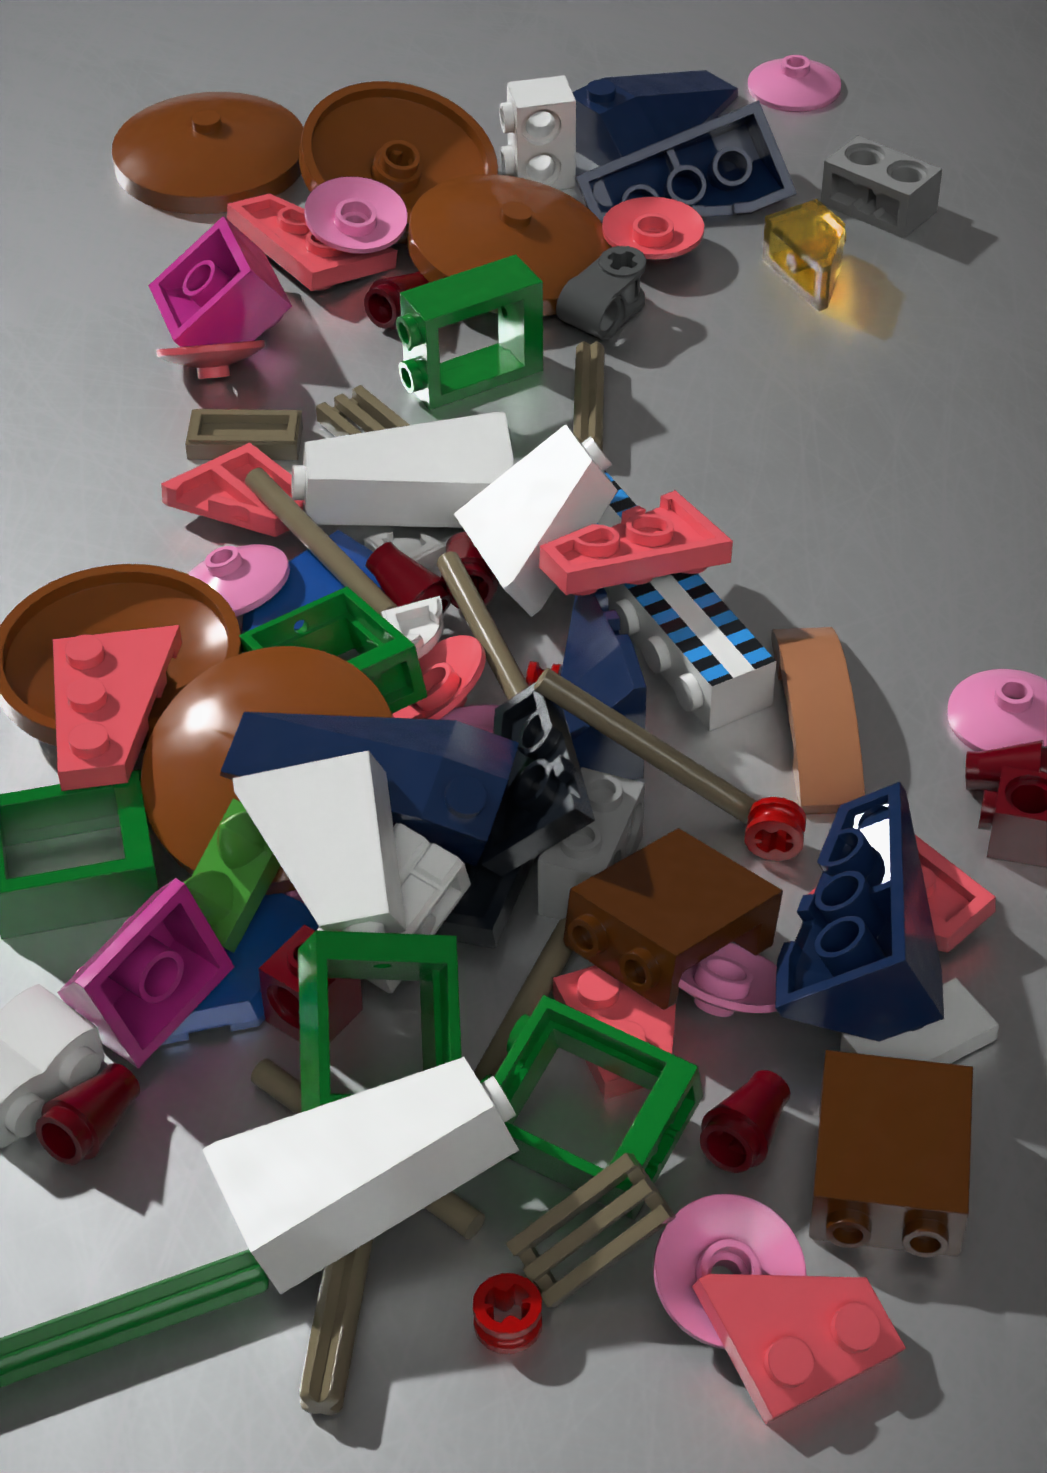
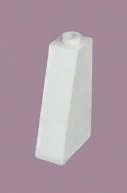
(403, 473)
(358, 1166)

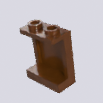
(667, 913)
(893, 1154)

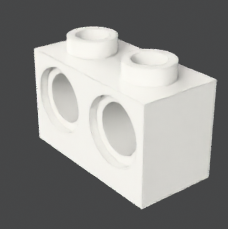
(546, 134)

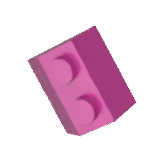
(219, 290)
(149, 974)

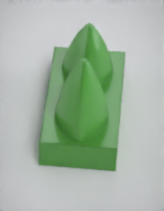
(233, 876)

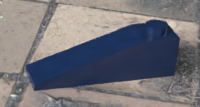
(640, 110)
(713, 167)
(609, 670)
(439, 772)
(867, 932)

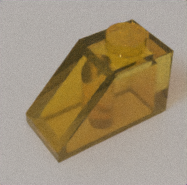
(806, 249)

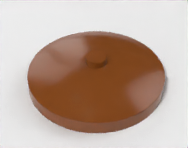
(393, 137)
(207, 151)
(501, 216)
(108, 602)
(193, 735)

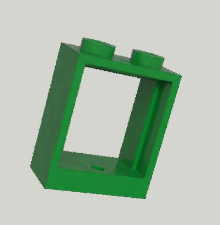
(496, 285)
(347, 623)
(82, 892)
(378, 957)
(657, 1127)

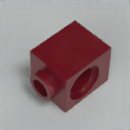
(1017, 817)
(281, 991)

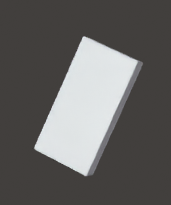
(961, 1032)

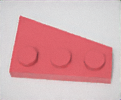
(284, 236)
(637, 549)
(105, 701)

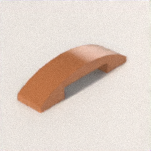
(820, 718)

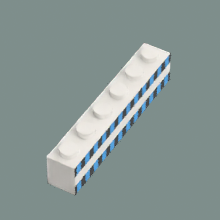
(693, 640)

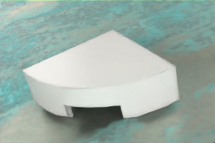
(424, 551)
(419, 622)

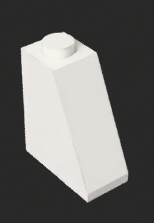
(533, 503)
(332, 838)

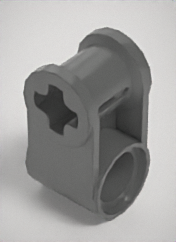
(604, 293)

